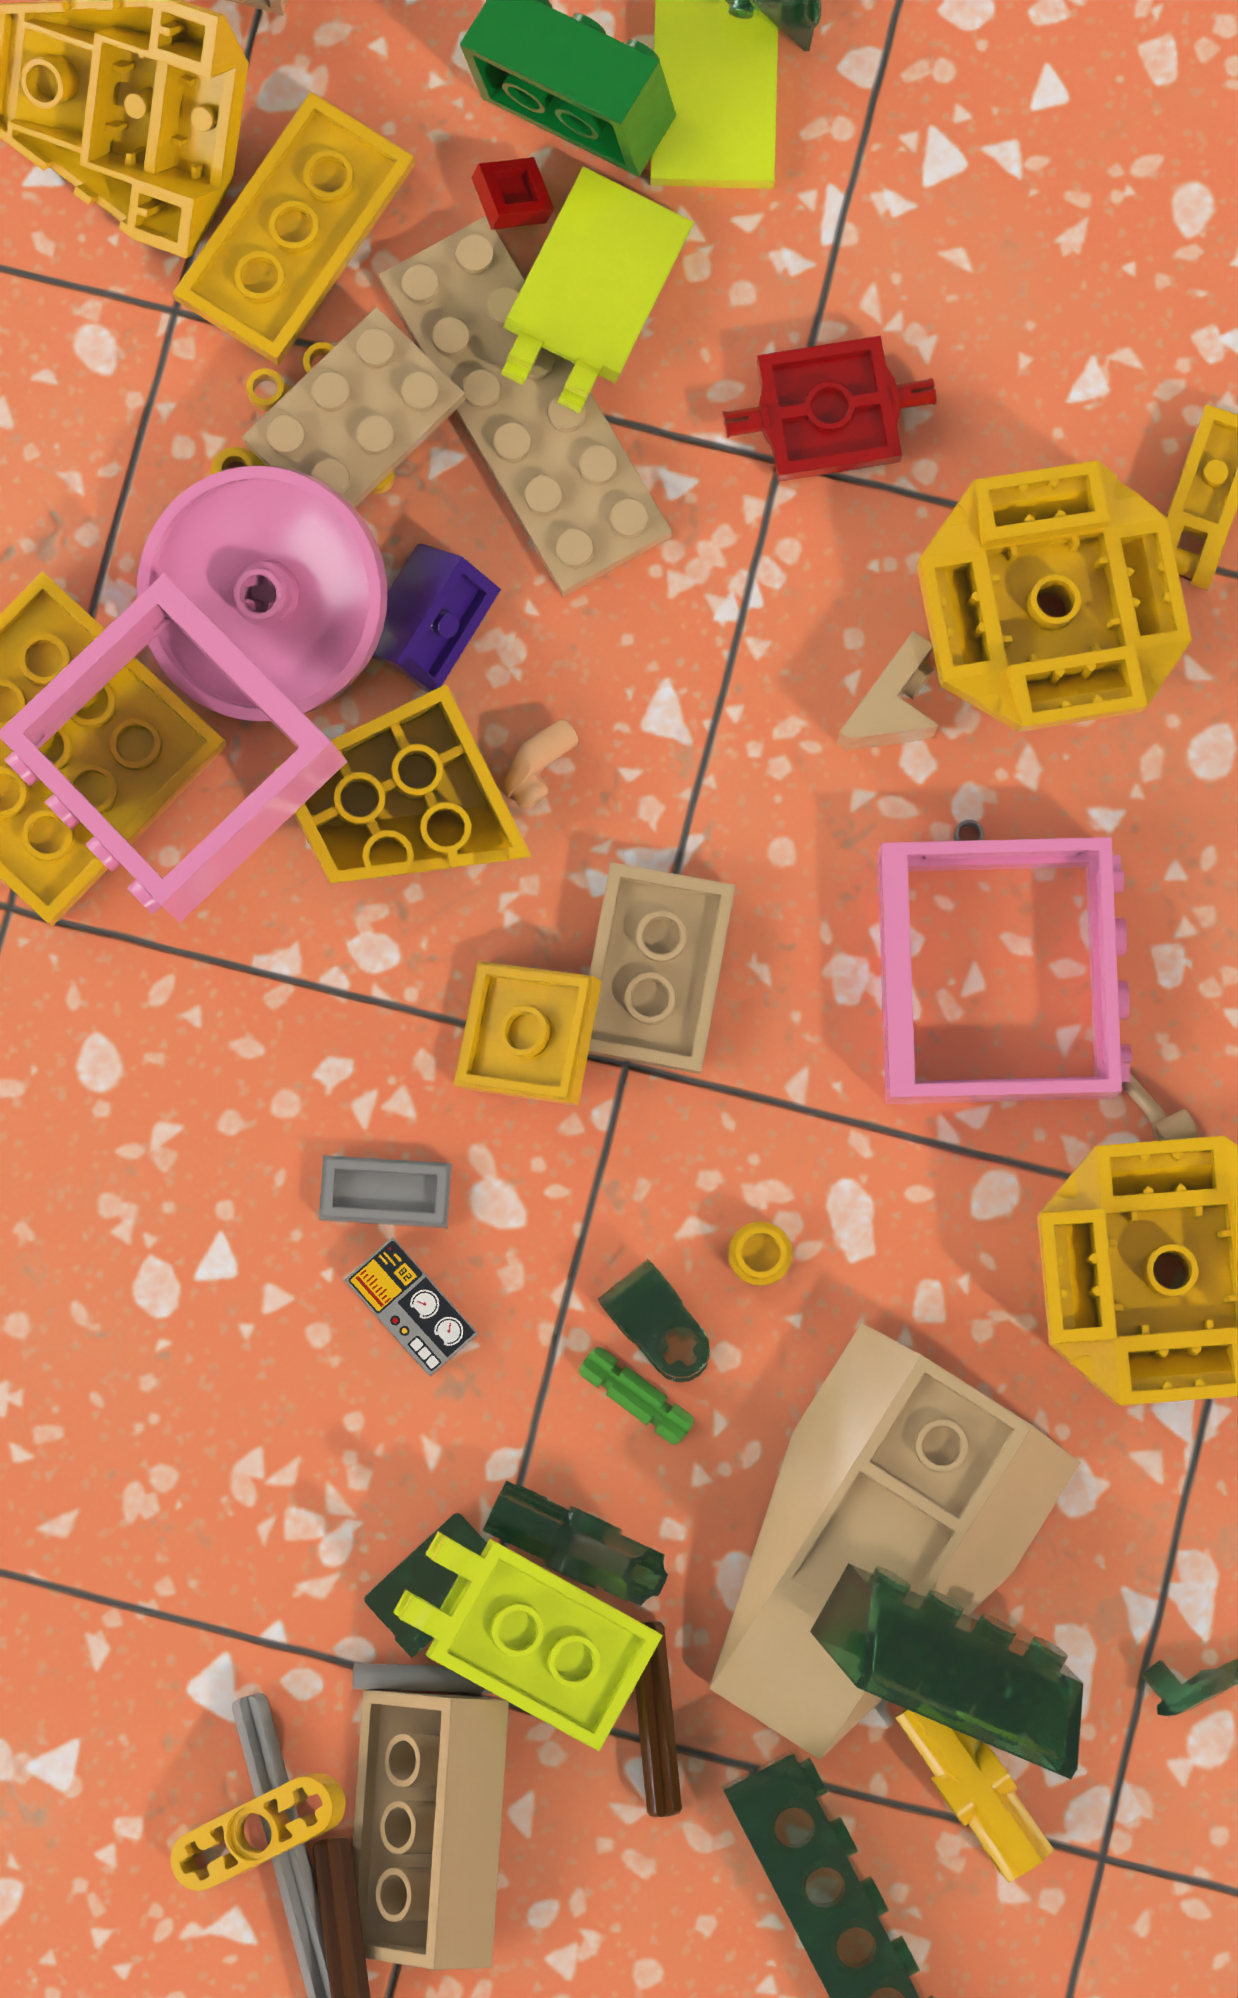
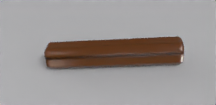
(658, 1733)
(341, 1918)

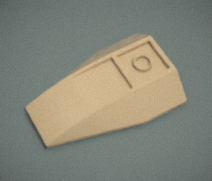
(891, 1474)

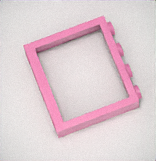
(246, 826)
(1106, 942)

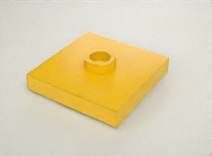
(528, 1032)

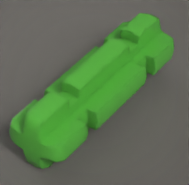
(636, 1395)

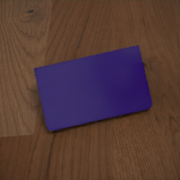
(432, 615)

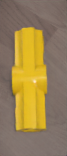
(979, 1794)

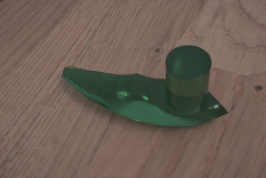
(1199, 1689)

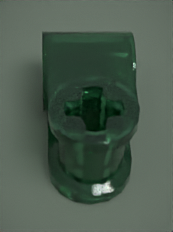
(650, 1315)

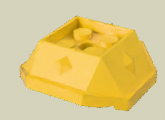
(1068, 536)
(1099, 1277)

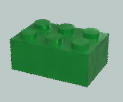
(571, 79)

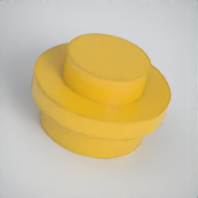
(760, 1253)

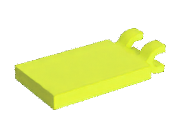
(723, 96)
(594, 283)
(533, 1638)

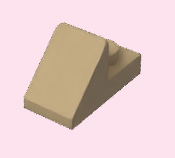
(882, 714)

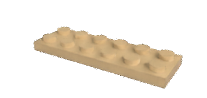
(552, 464)

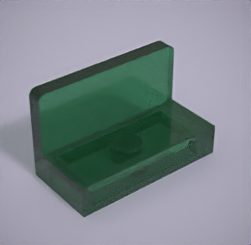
(422, 1578)

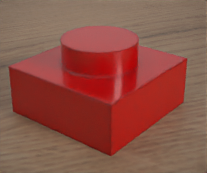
(512, 193)

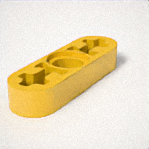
(230, 1829)

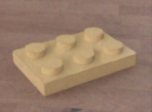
(357, 410)
(658, 966)

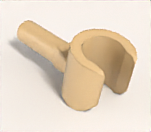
(1172, 1127)

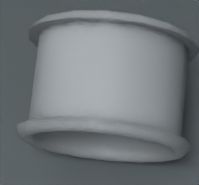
(972, 823)

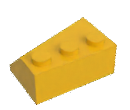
(409, 798)

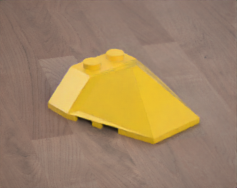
(127, 107)

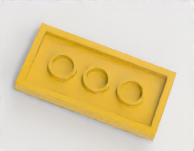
(294, 228)

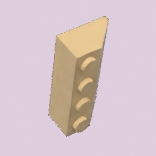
(429, 1827)

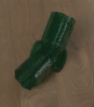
(577, 1544)

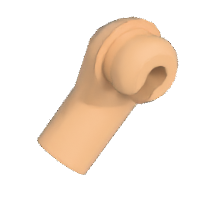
(532, 757)

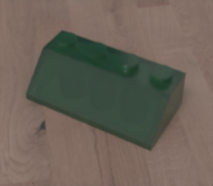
(954, 1667)

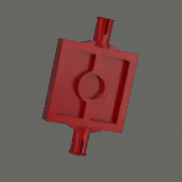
(829, 408)

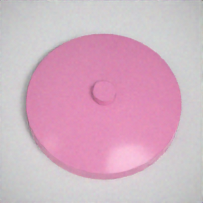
(280, 573)

